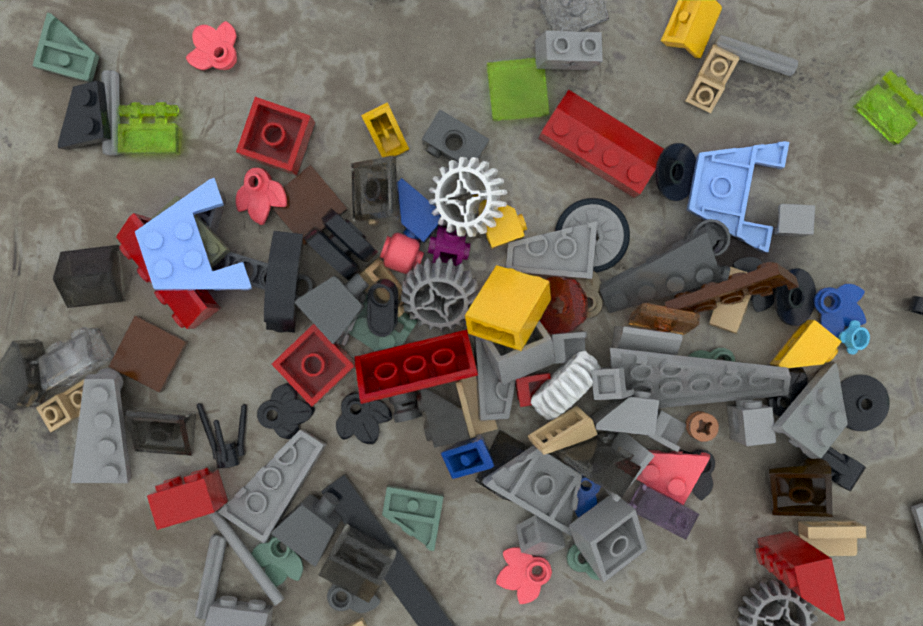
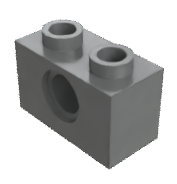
(446, 127)

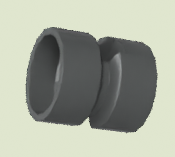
(717, 233)

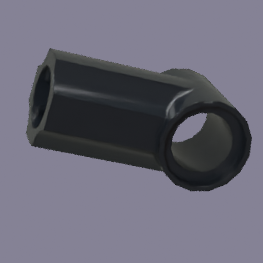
(844, 469)

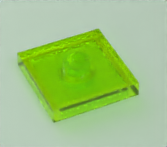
(517, 89)

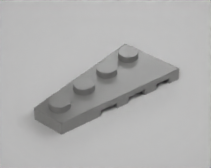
(101, 434)

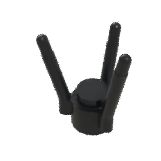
(224, 452)

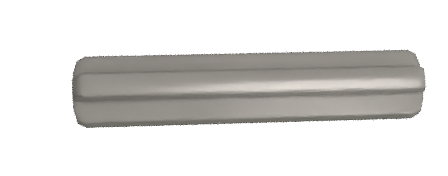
(758, 56)
(111, 81)
(210, 575)

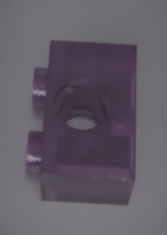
(664, 511)

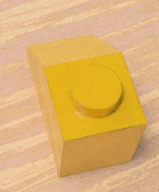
(507, 228)
(807, 347)

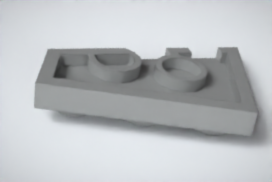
(556, 253)

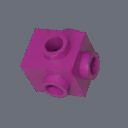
(448, 246)

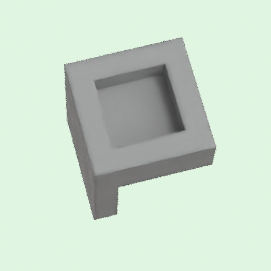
(795, 220)
(568, 345)
(609, 384)
(668, 430)
(539, 537)

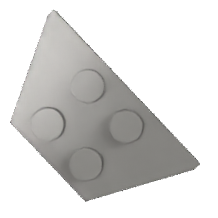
(816, 414)
(540, 486)

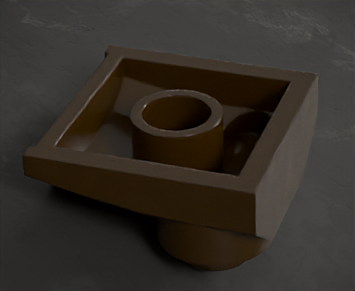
(802, 489)

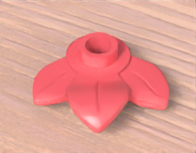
(210, 45)
(261, 197)
(519, 574)

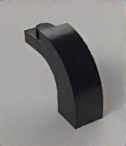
(282, 281)

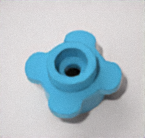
(855, 337)

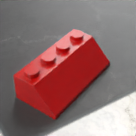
(601, 144)
(189, 306)
(414, 366)
(803, 570)

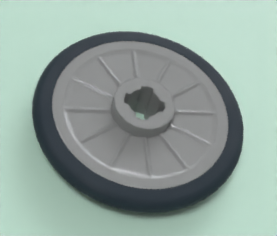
(611, 229)

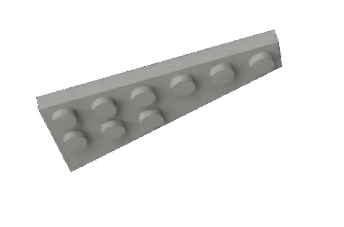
(695, 380)

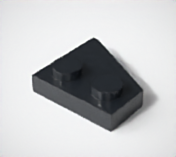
(85, 117)

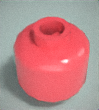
(401, 253)

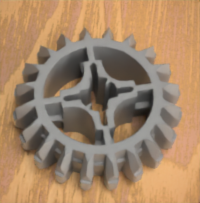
(446, 286)
(779, 597)

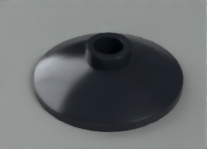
(675, 171)
(796, 304)
(854, 391)

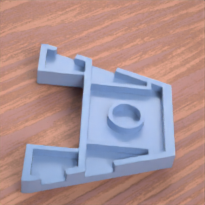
(723, 186)
(176, 250)

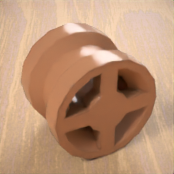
(697, 421)

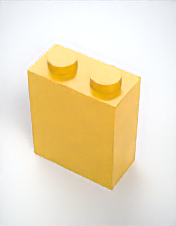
(508, 307)

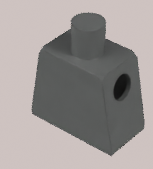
(334, 305)
(310, 527)

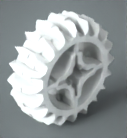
(465, 186)
(565, 386)

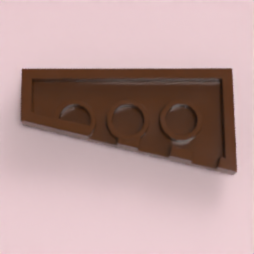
(733, 290)

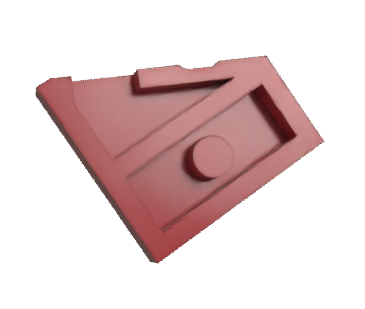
(674, 473)

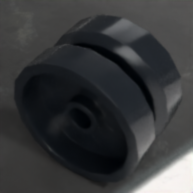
(341, 244)

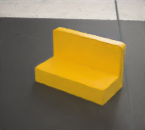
(692, 25)

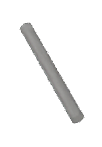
(246, 557)

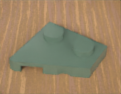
(64, 52)
(414, 512)

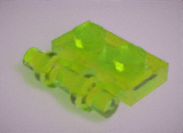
(886, 113)
(148, 137)

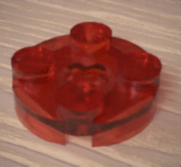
(574, 307)

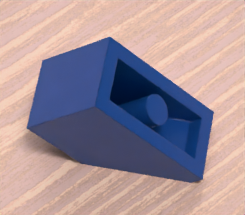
(416, 213)
(468, 457)

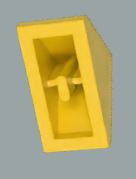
(385, 131)

